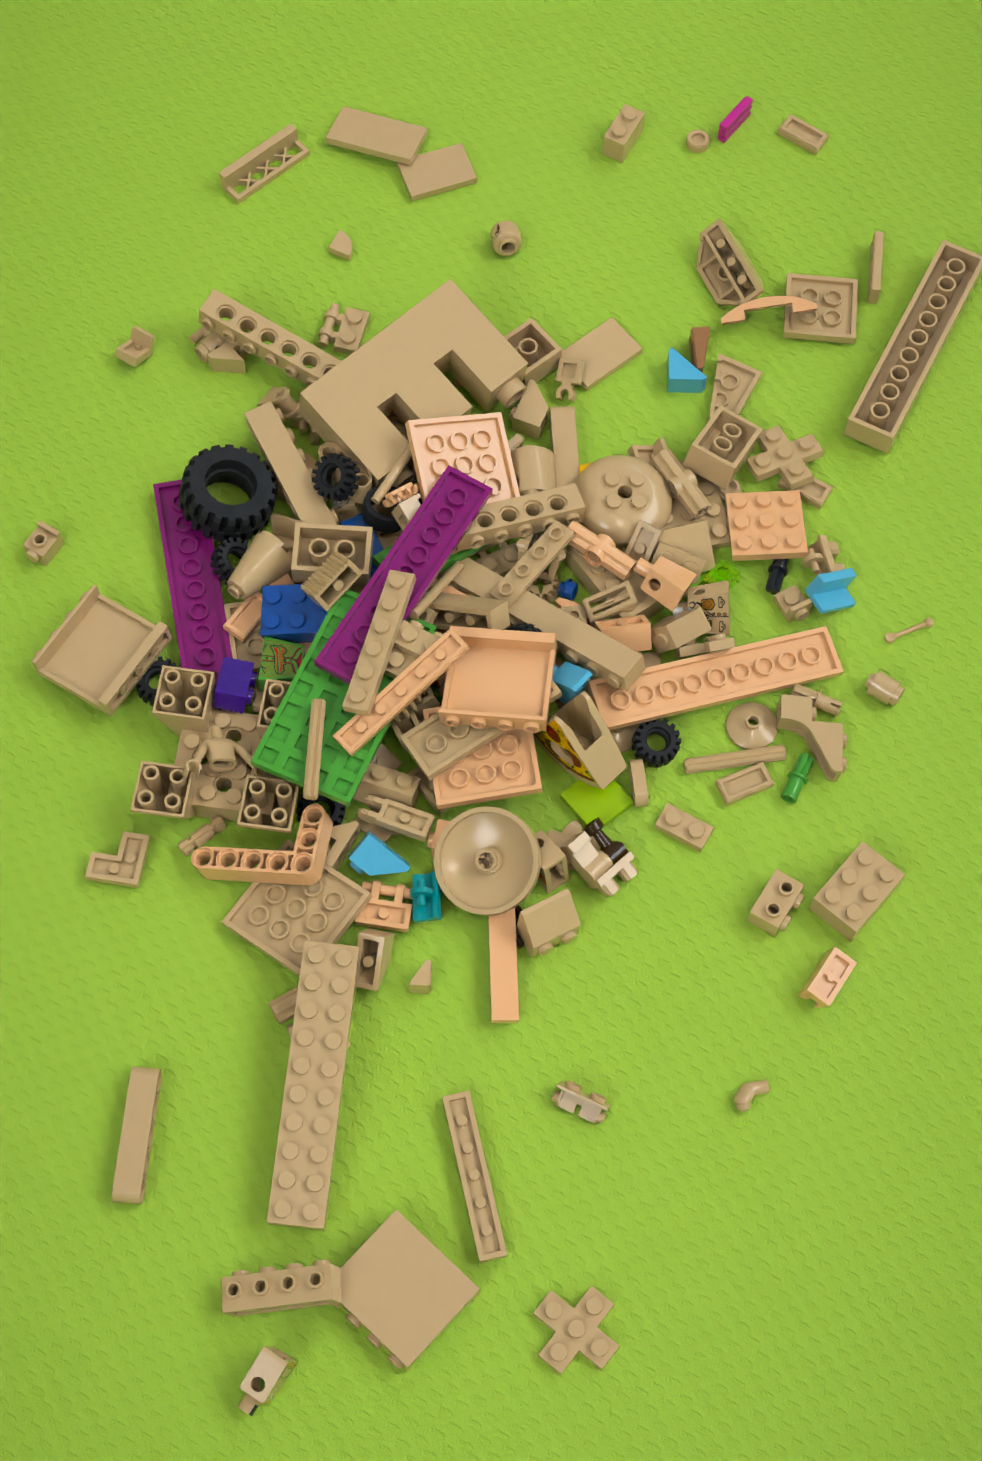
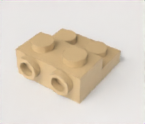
(408, 646)

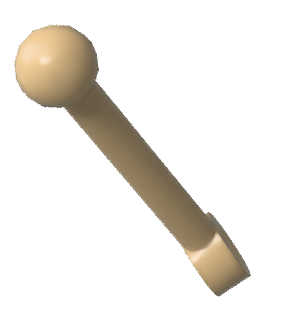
(890, 637)

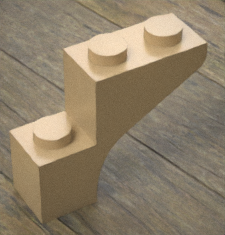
(823, 738)

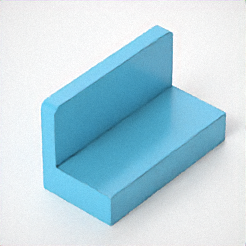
(829, 591)

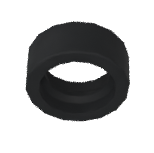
(378, 521)

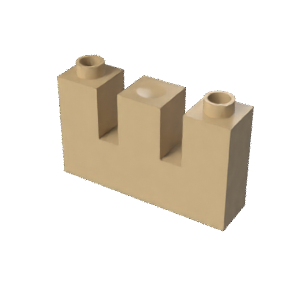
(405, 376)

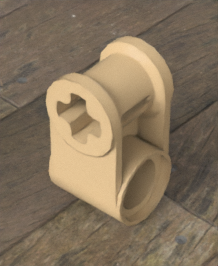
(281, 399)

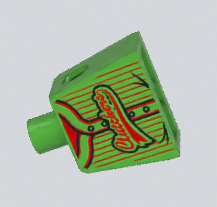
(279, 660)

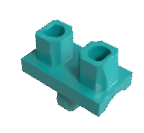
(426, 898)

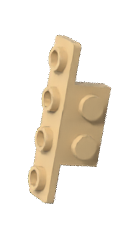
(533, 563)

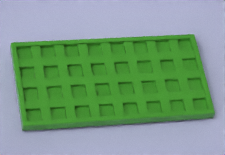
(286, 738)

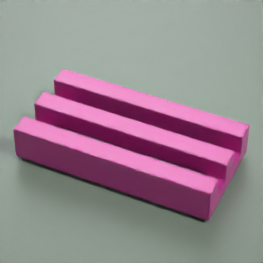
(734, 119)

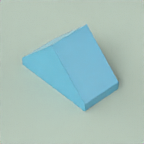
(683, 375)

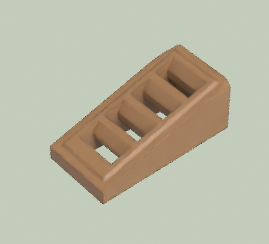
(698, 346)

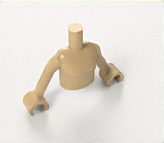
(220, 755)

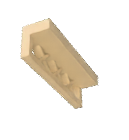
(255, 161)

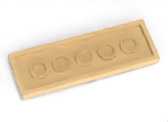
(441, 746)

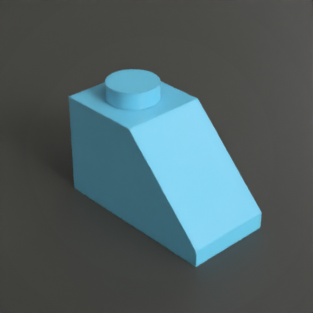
(570, 680)
(376, 857)

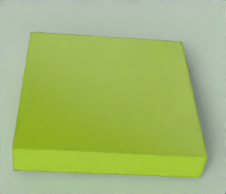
(593, 802)

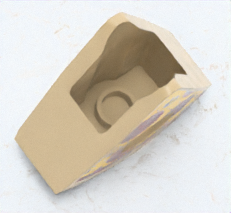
(582, 743)

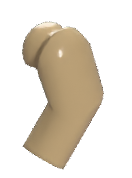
(748, 1091)

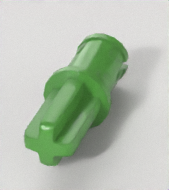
(797, 778)

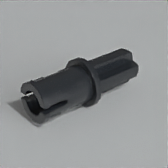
(777, 572)

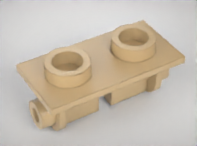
(591, 1104)

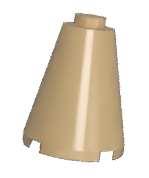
(259, 566)

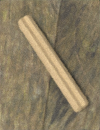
(314, 749)
(734, 759)

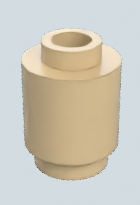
(884, 688)

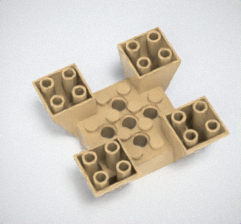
(186, 707)

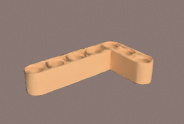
(272, 860)

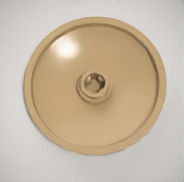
(487, 860)

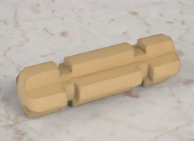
(201, 835)

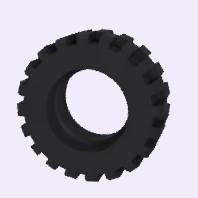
(233, 467)

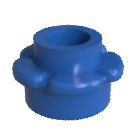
(568, 589)

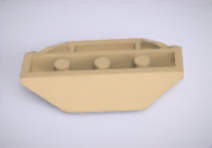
(727, 267)

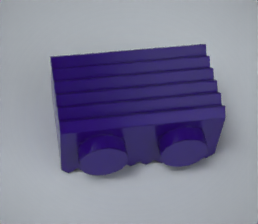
(233, 685)

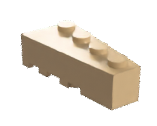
(599, 579)

